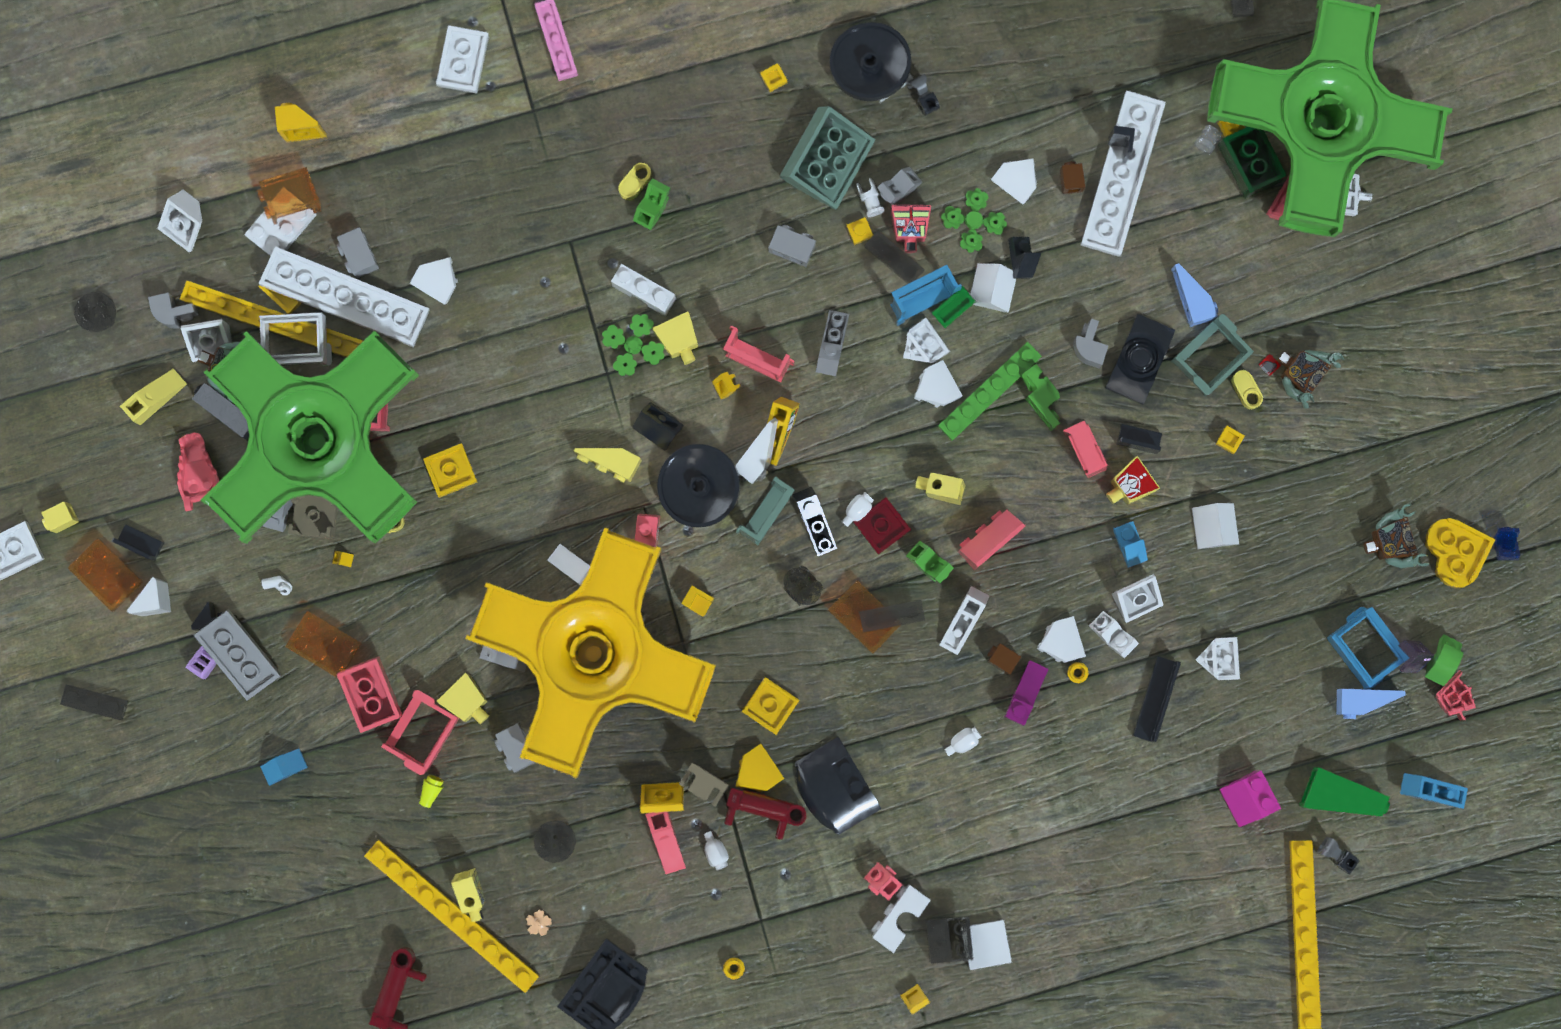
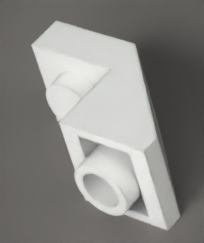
(1113, 634)

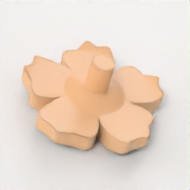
(538, 923)

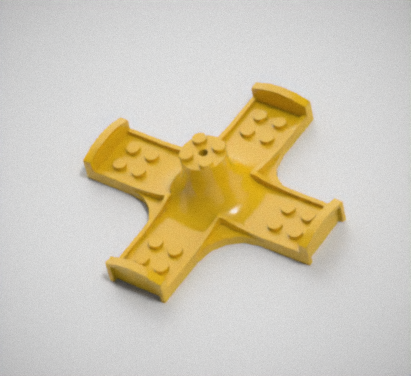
(591, 653)

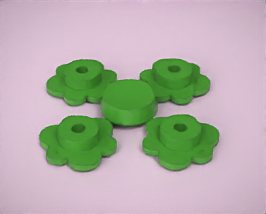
(974, 220)
(633, 345)

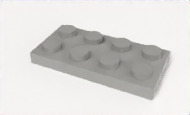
(237, 654)

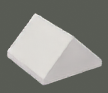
(993, 286)
(205, 337)
(1215, 525)
(1138, 598)
(152, 600)

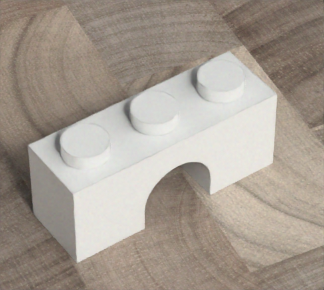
(646, 290)
(908, 901)

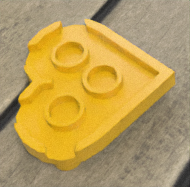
(1458, 551)

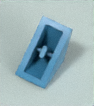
(284, 766)

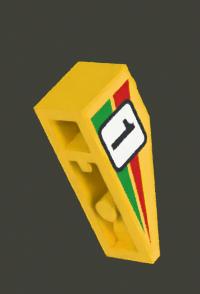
(785, 412)

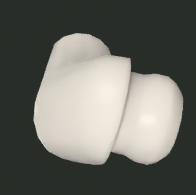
(279, 583)

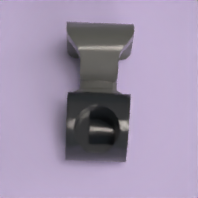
(927, 101)
(1343, 859)

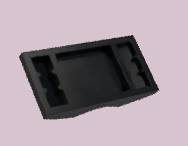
(1140, 359)

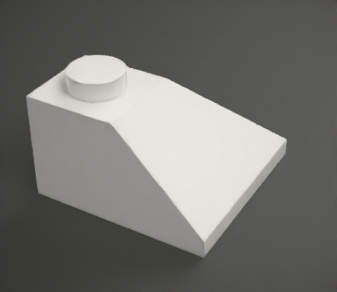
(181, 219)

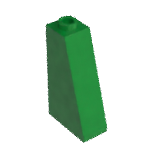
(1339, 794)

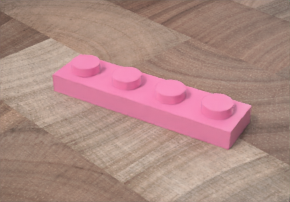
(556, 39)

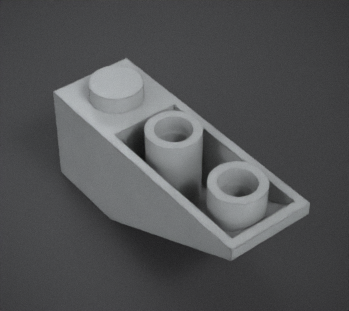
(832, 343)

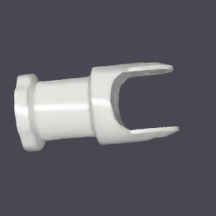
(871, 200)

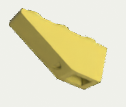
(153, 396)
(615, 460)

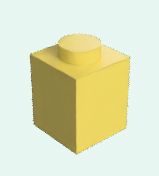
(59, 517)

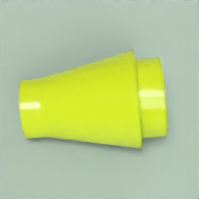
(431, 788)

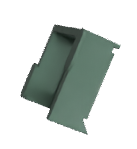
(1229, 330)
(767, 511)

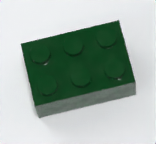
(1252, 160)

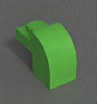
(652, 204)
(929, 562)
(1445, 660)

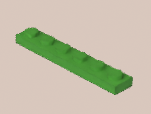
(989, 391)

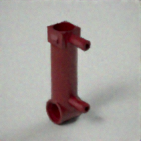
(764, 807)
(392, 990)

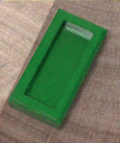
(954, 307)

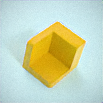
(697, 601)

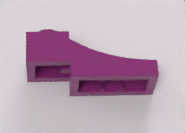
(1026, 693)

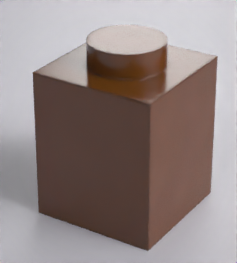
(1072, 178)
(1003, 658)

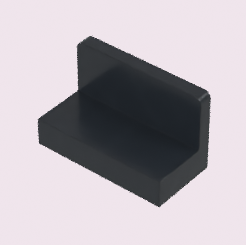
(1122, 137)
(657, 425)
(1139, 439)
(139, 542)

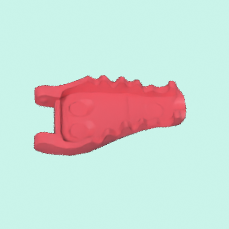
(196, 470)

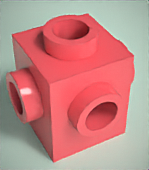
(883, 881)

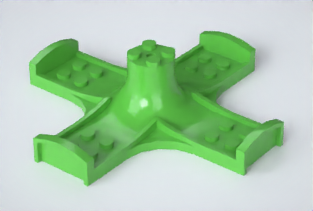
(1329, 115)
(310, 437)

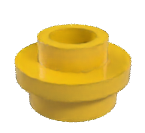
(1084, 672)
(734, 975)

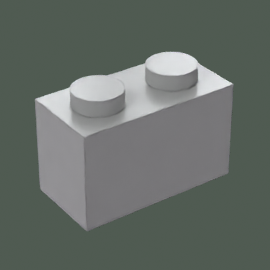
(792, 245)
(357, 252)
(511, 743)

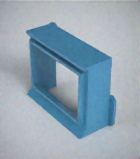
(925, 296)
(1351, 660)

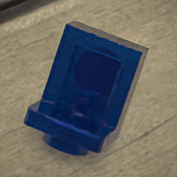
(1507, 544)

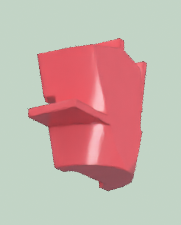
(1455, 697)

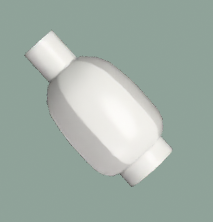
(858, 508)
(963, 741)
(715, 852)

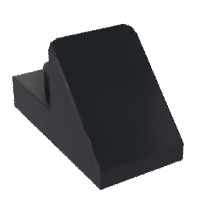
(1022, 258)
(205, 617)

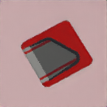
(1269, 364)

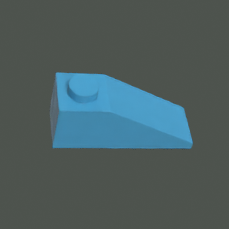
(1433, 790)

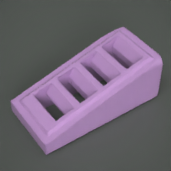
(197, 659)

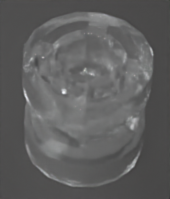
(1209, 137)

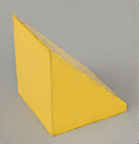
(343, 558)

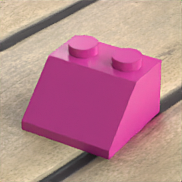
(1250, 798)

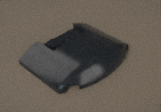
(834, 787)
(605, 989)

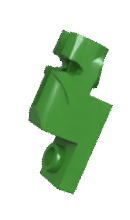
(1042, 396)

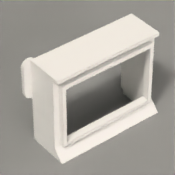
(324, 349)

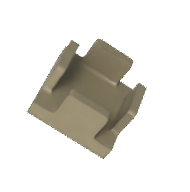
(704, 783)

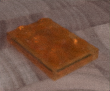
(105, 575)
(847, 611)
(323, 644)

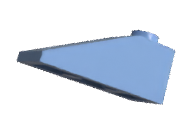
(1195, 300)
(1359, 702)

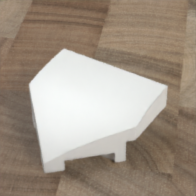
(1017, 179)
(436, 279)
(924, 343)
(937, 386)
(1062, 641)
(1221, 658)

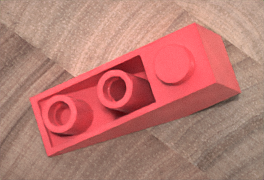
(666, 841)

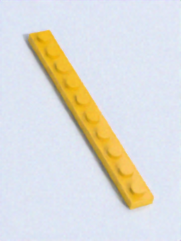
(250, 312)
(451, 916)
(1305, 934)

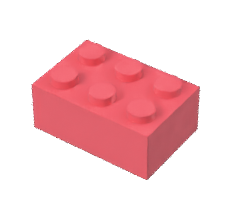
(369, 694)

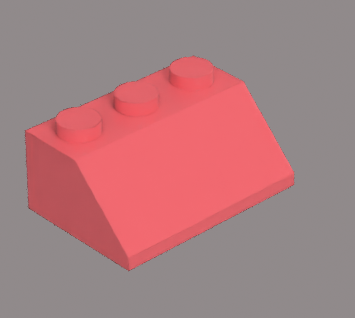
(990, 538)

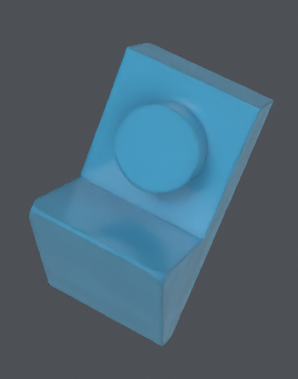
(1130, 544)

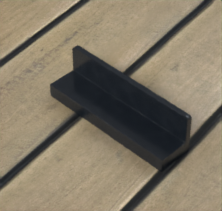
(1156, 699)

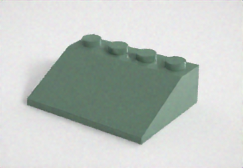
(827, 157)

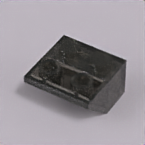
(949, 939)

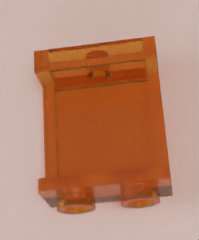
(288, 194)

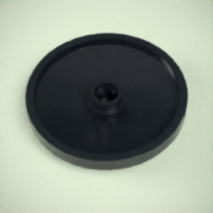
(870, 61)
(698, 485)

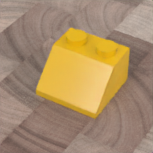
(296, 124)

